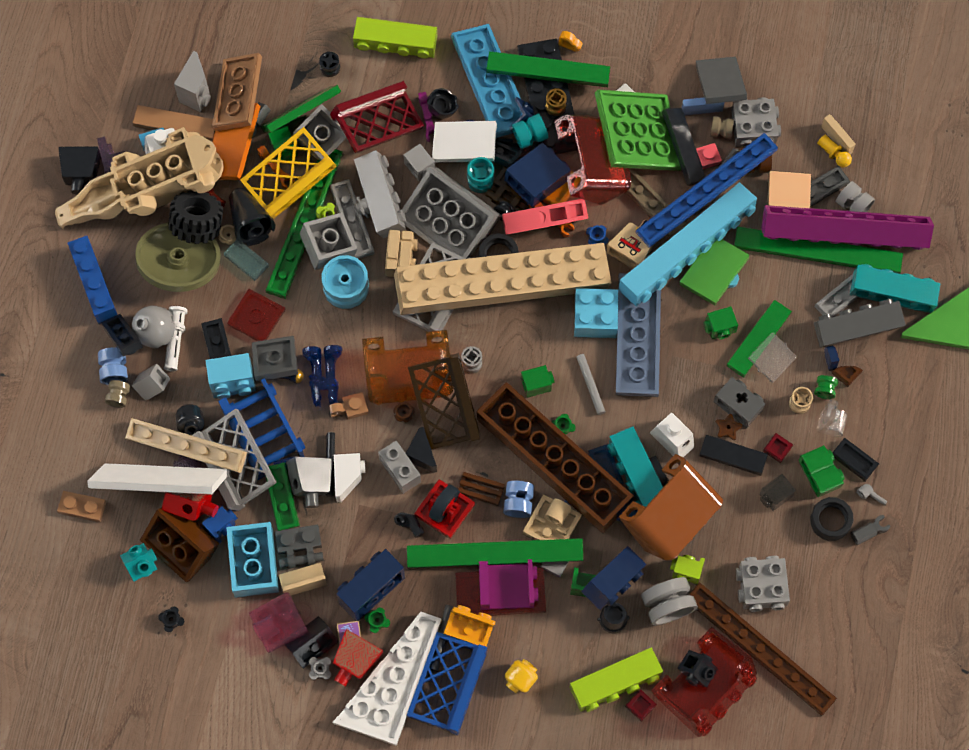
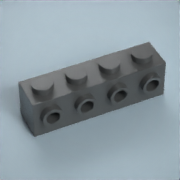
(859, 323)

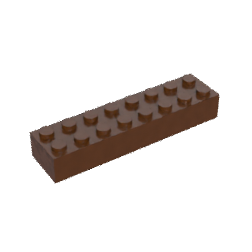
(554, 457)

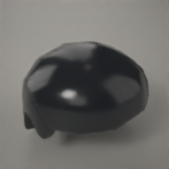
(442, 103)

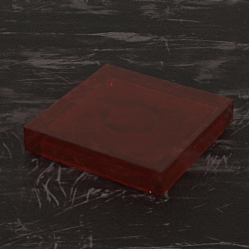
(256, 316)

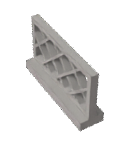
(440, 317)
(228, 487)

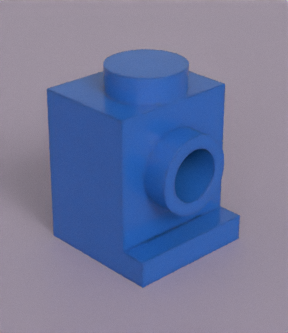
(217, 525)

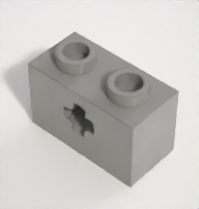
(399, 467)

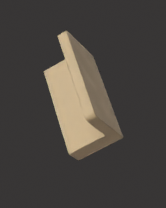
(303, 579)

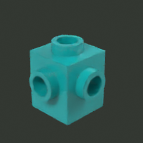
(139, 561)

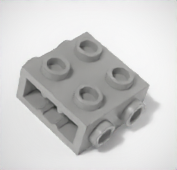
(753, 119)
(763, 583)

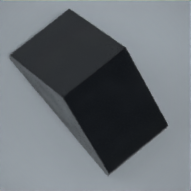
(421, 453)

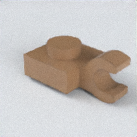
(352, 406)

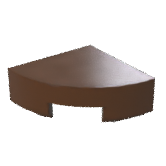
(847, 374)

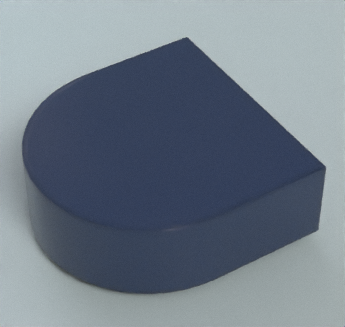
(831, 357)

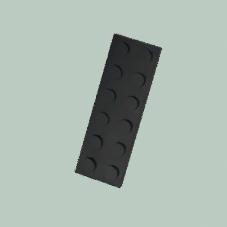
(538, 89)

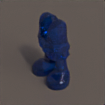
(317, 382)

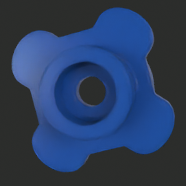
(601, 231)

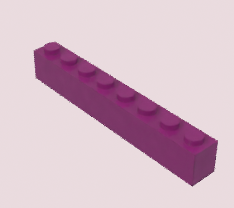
(847, 227)

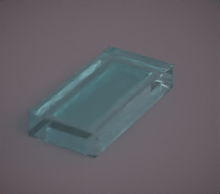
(246, 260)

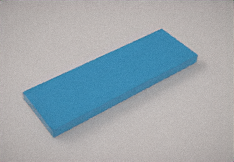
(493, 91)

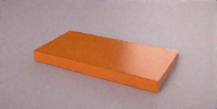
(234, 146)

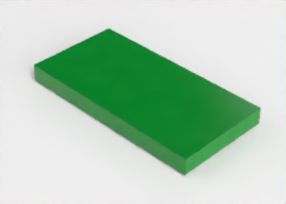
(300, 109)

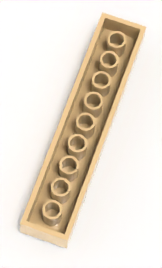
(501, 278)

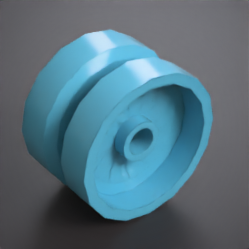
(345, 282)

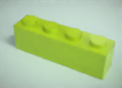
(395, 37)
(616, 679)

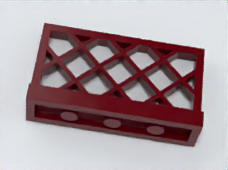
(367, 104)

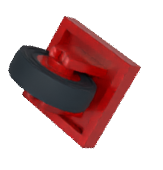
(444, 508)

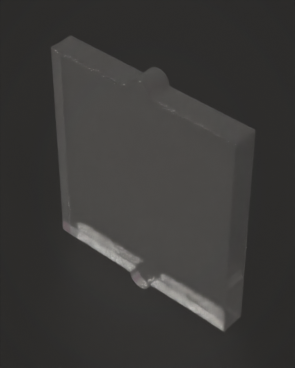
(772, 357)

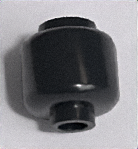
(189, 419)

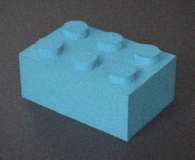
(252, 559)

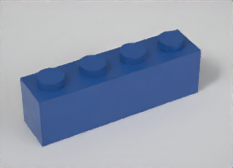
(92, 279)

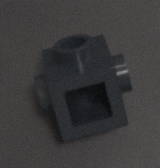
(697, 668)

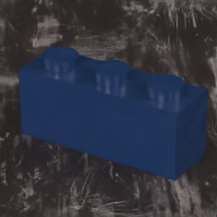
(614, 578)

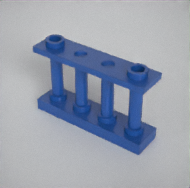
(268, 391)

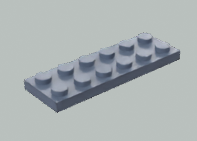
(638, 346)

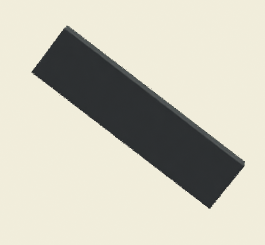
(683, 145)

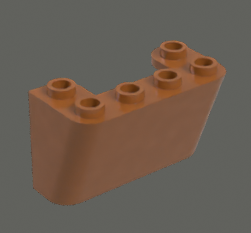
(674, 513)

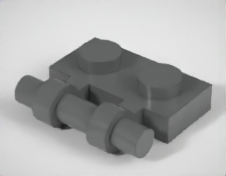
(297, 540)

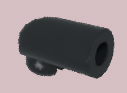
(409, 521)

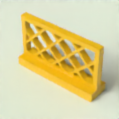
(297, 188)

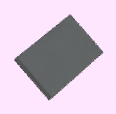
(721, 80)

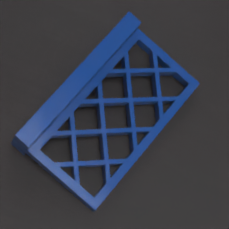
(466, 688)

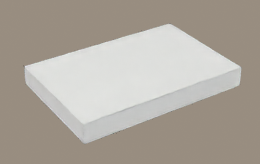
(464, 141)

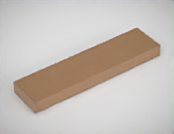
(157, 118)

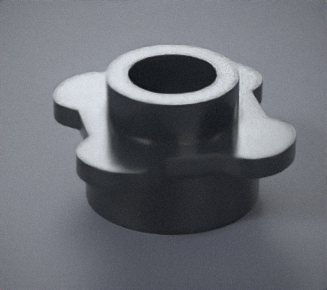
(171, 613)

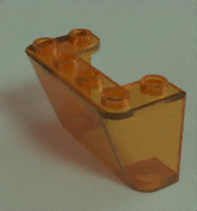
(388, 370)

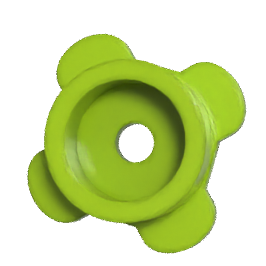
(322, 210)

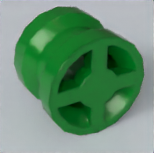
(826, 387)

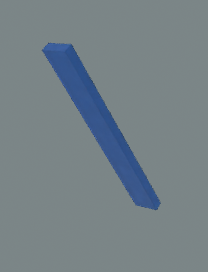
(706, 190)

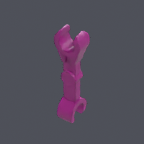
(427, 115)

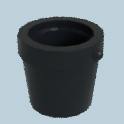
(613, 618)

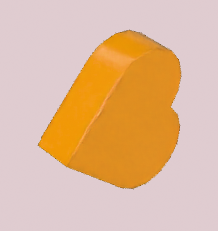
(569, 41)

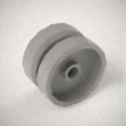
(669, 601)

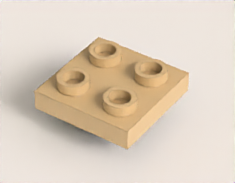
(552, 520)

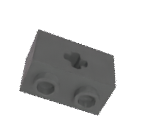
(742, 412)

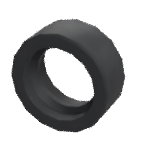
(498, 238)
(820, 530)

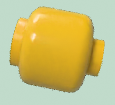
(521, 676)

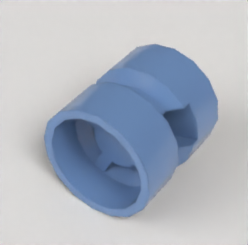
(112, 365)
(519, 497)

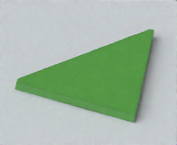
(945, 325)

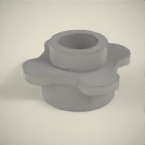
(362, 207)
(324, 663)

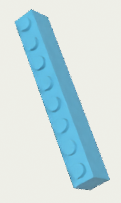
(688, 244)

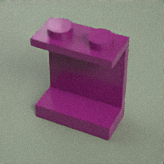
(507, 586)

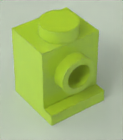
(687, 567)

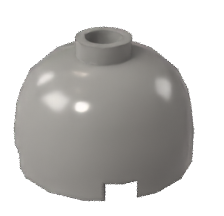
(153, 326)

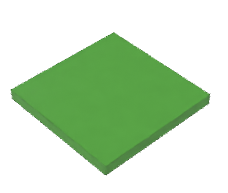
(636, 130)

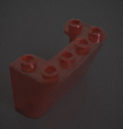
(598, 179)
(703, 706)

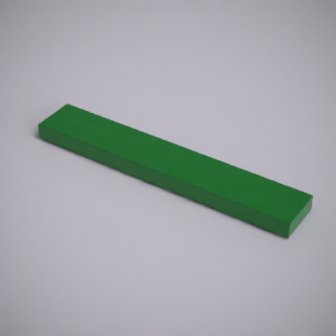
(548, 69)

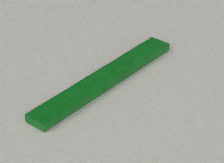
(294, 247)
(820, 251)
(495, 553)

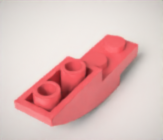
(544, 216)

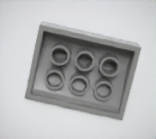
(449, 214)

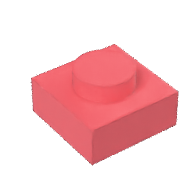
(709, 156)

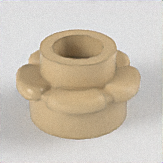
(227, 229)

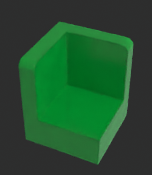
(579, 581)

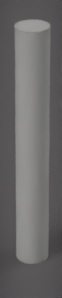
(590, 384)

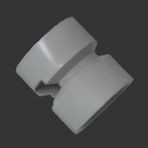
(854, 199)

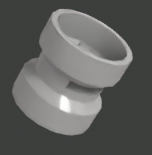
(471, 364)

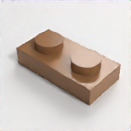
(81, 506)

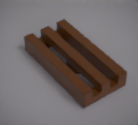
(481, 480)

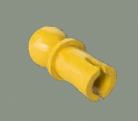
(843, 158)

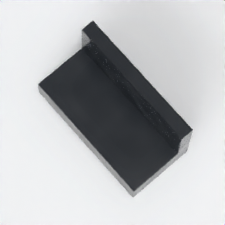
(313, 643)

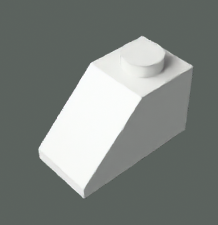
(348, 474)

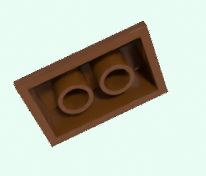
(179, 543)

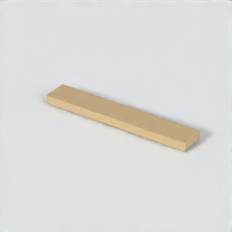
(186, 445)

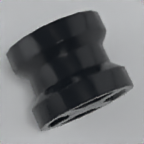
(326, 60)

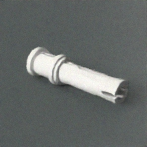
(173, 346)

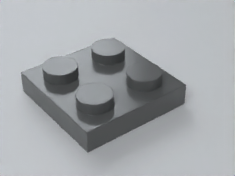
(274, 358)

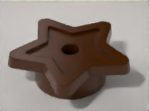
(728, 433)

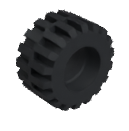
(195, 217)

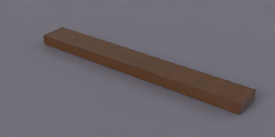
(762, 650)

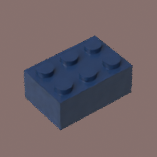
(370, 584)

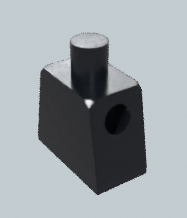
(79, 165)

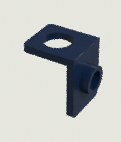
(526, 109)

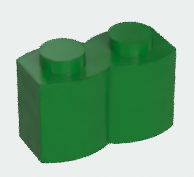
(821, 471)

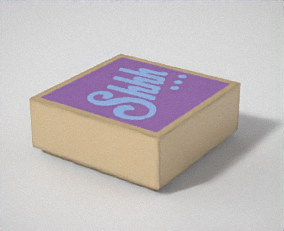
(351, 626)

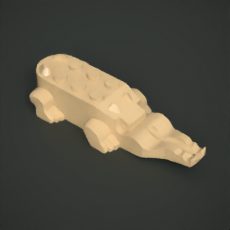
(146, 181)

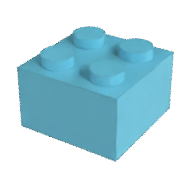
(596, 313)
(230, 376)

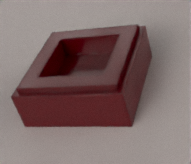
(778, 448)
(640, 705)

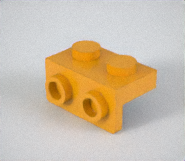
(469, 626)

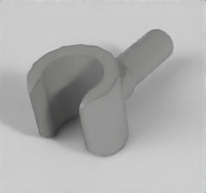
(867, 490)

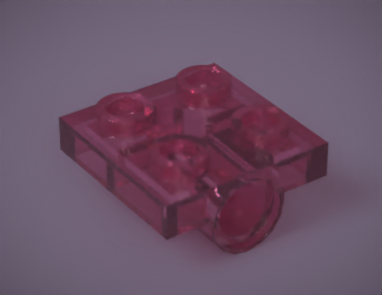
(278, 622)

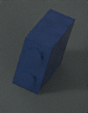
(537, 174)

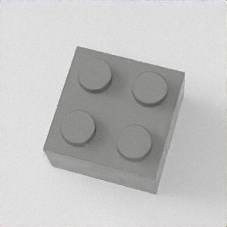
(327, 239)

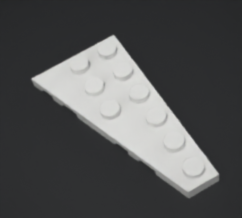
(386, 695)

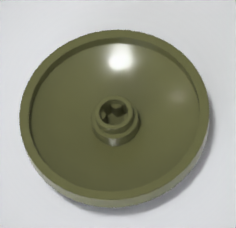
(174, 263)

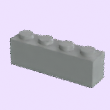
(380, 193)

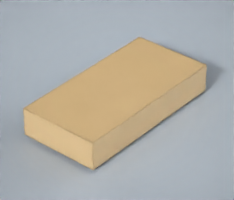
(838, 134)

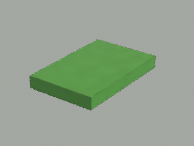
(714, 271)

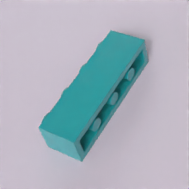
(885, 285)
(634, 465)

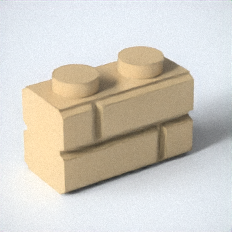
(400, 250)

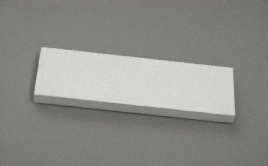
(157, 478)

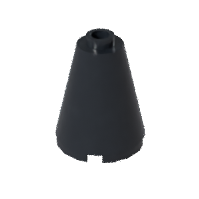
(249, 218)

